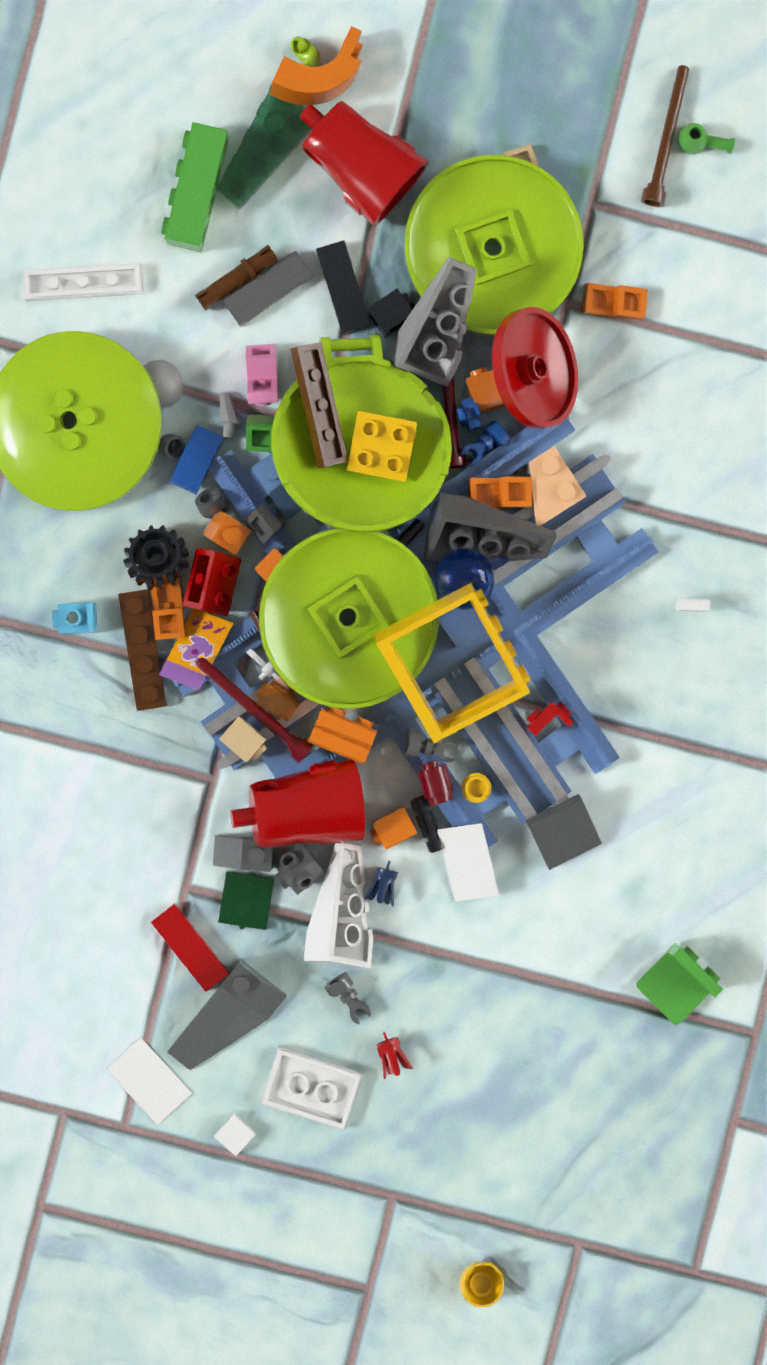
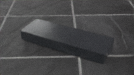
(343, 287)

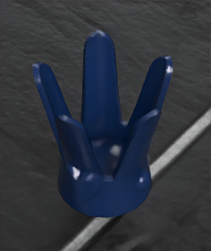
(383, 884)

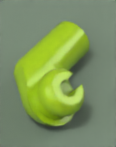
(305, 51)

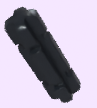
(426, 823)

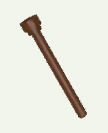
(654, 193)

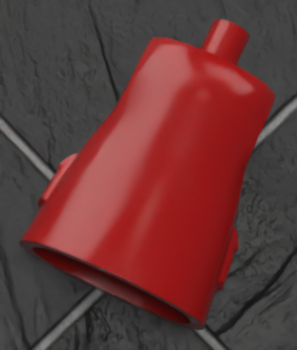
(362, 160)
(306, 806)

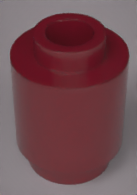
(435, 782)

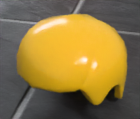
(481, 1284)

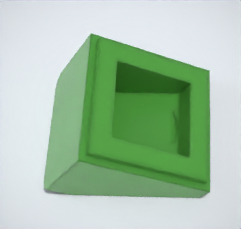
(259, 433)

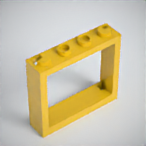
(475, 710)

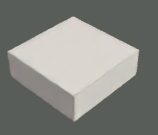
(693, 604)
(235, 1134)

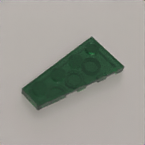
(263, 149)

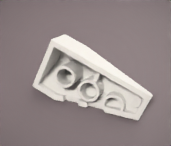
(338, 922)

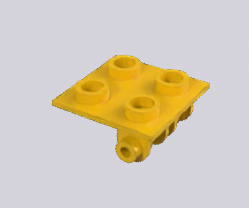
(382, 446)

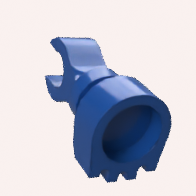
(492, 436)

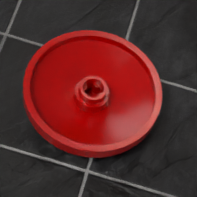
(535, 368)

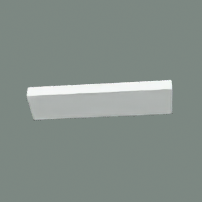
(83, 282)

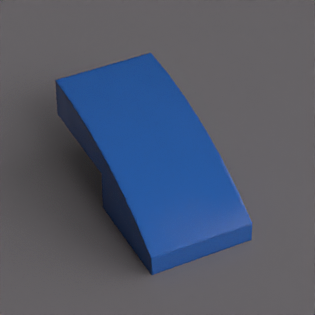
(196, 459)

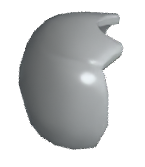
(166, 381)

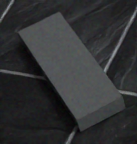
(268, 288)

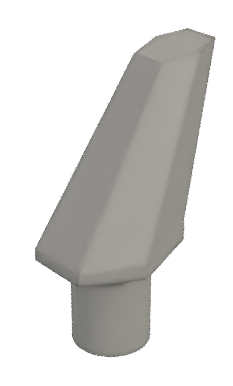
(228, 415)

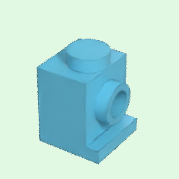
(86, 618)

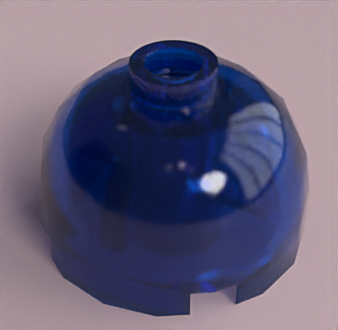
(462, 568)

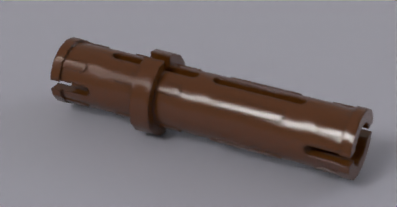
(238, 276)

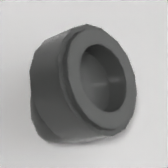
(211, 502)

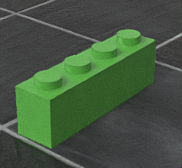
(196, 186)

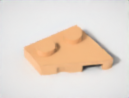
(552, 486)

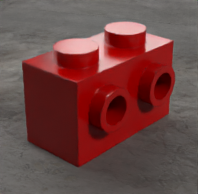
(212, 582)

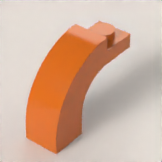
(319, 84)

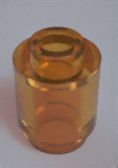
(277, 700)

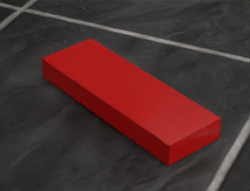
(190, 947)

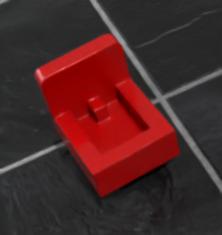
(541, 717)

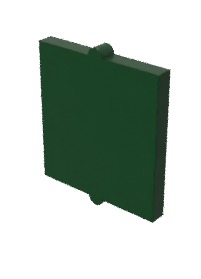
(246, 900)

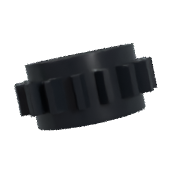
(150, 543)

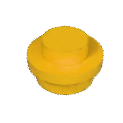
(476, 787)

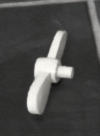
(267, 669)

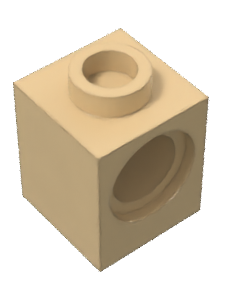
(244, 740)

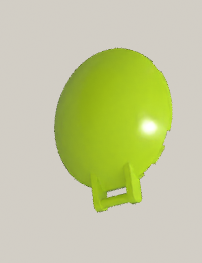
(351, 498)

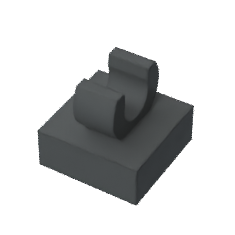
(264, 523)

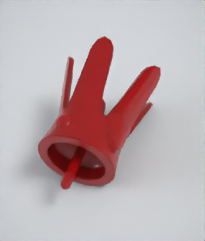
(389, 1051)

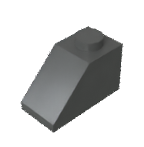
(241, 854)

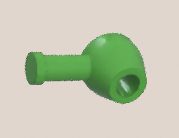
(695, 146)

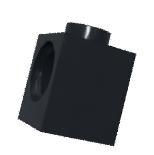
(391, 311)

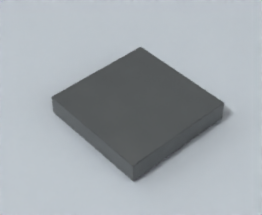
(563, 831)

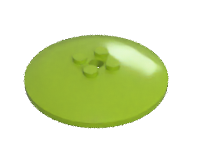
(505, 203)
(114, 427)
(303, 606)

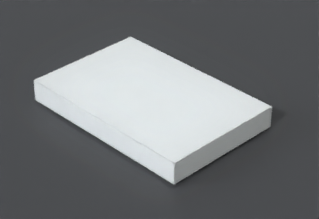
(311, 1088)

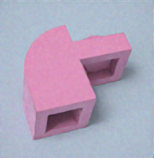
(262, 374)

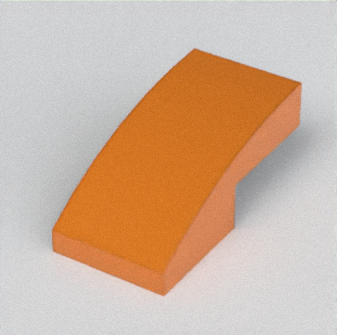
(614, 302)
(502, 491)
(168, 611)

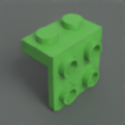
(678, 983)

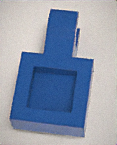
(469, 414)

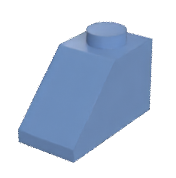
(267, 475)

